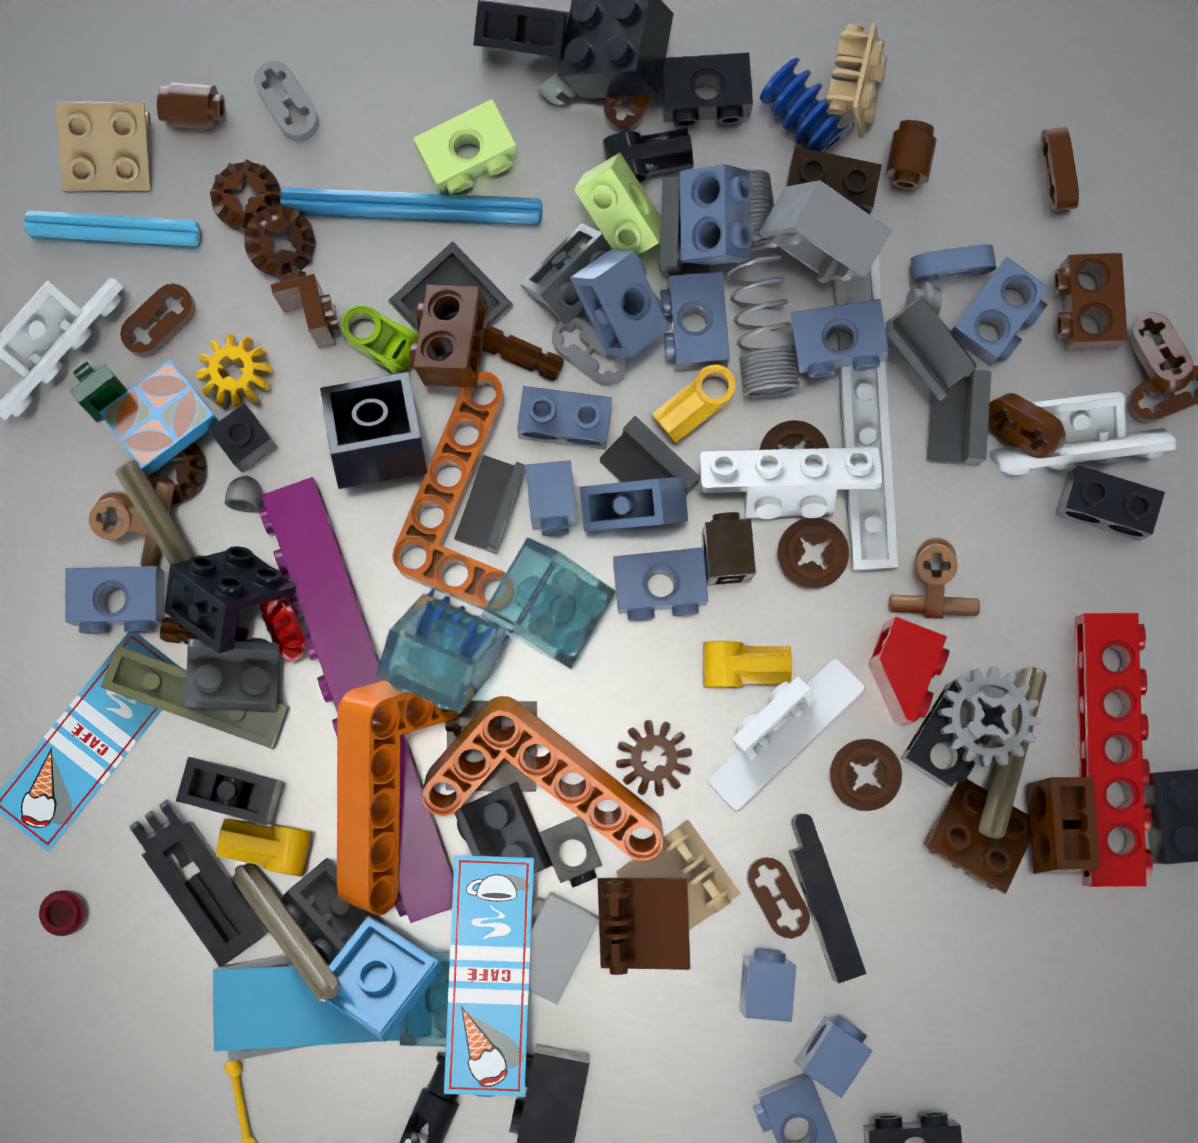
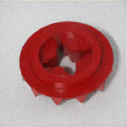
(283, 628)

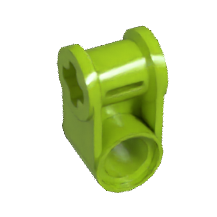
(383, 343)

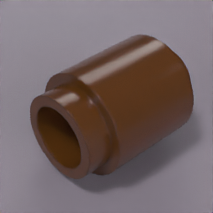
(190, 105)
(911, 154)

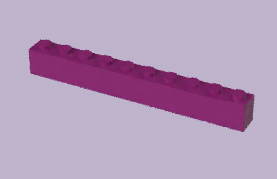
(349, 661)

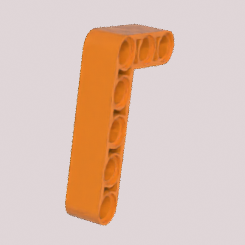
(450, 499)
(546, 772)
(369, 789)

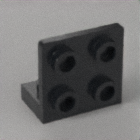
(212, 589)

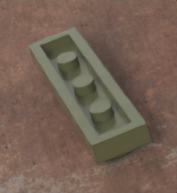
(164, 688)

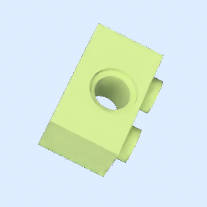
(477, 126)
(620, 206)

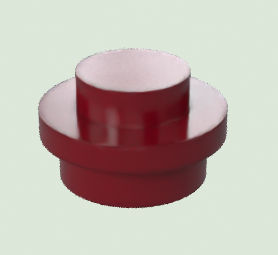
(62, 913)

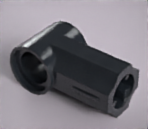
(652, 152)

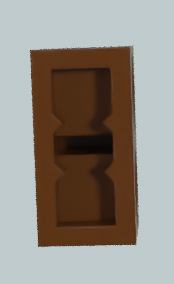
(1103, 304)
(460, 335)
(1063, 825)

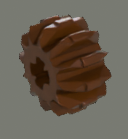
(647, 744)

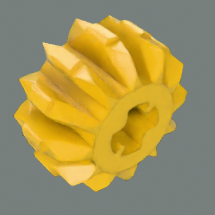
(240, 356)

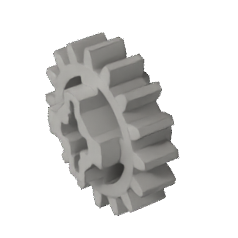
(1003, 732)

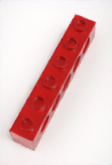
(1095, 727)

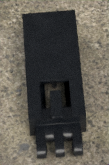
(208, 898)
(824, 902)

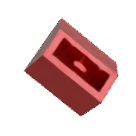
(904, 665)

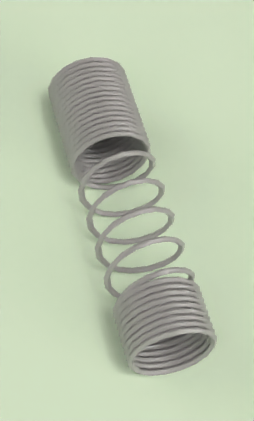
(764, 370)

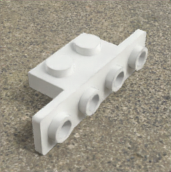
(44, 334)
(1093, 433)
(790, 479)
(783, 731)

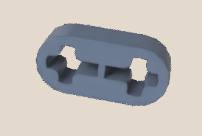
(953, 263)

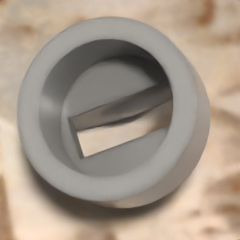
(556, 90)
(244, 494)

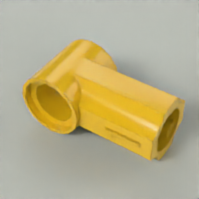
(692, 406)
(734, 664)
(275, 847)

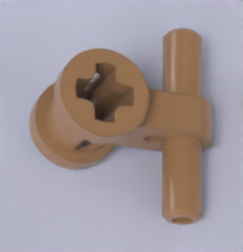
(129, 519)
(934, 602)

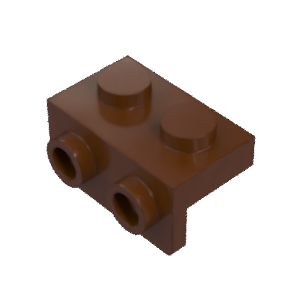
(303, 291)

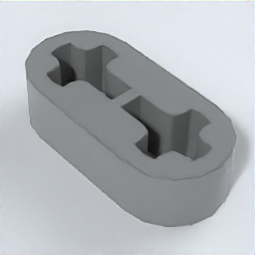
(278, 106)
(582, 359)

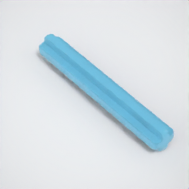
(112, 228)

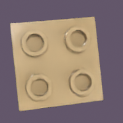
(861, 67)
(103, 146)
(688, 857)

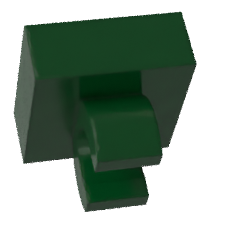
(96, 388)

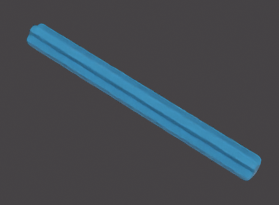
(413, 205)

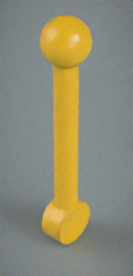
(233, 1070)

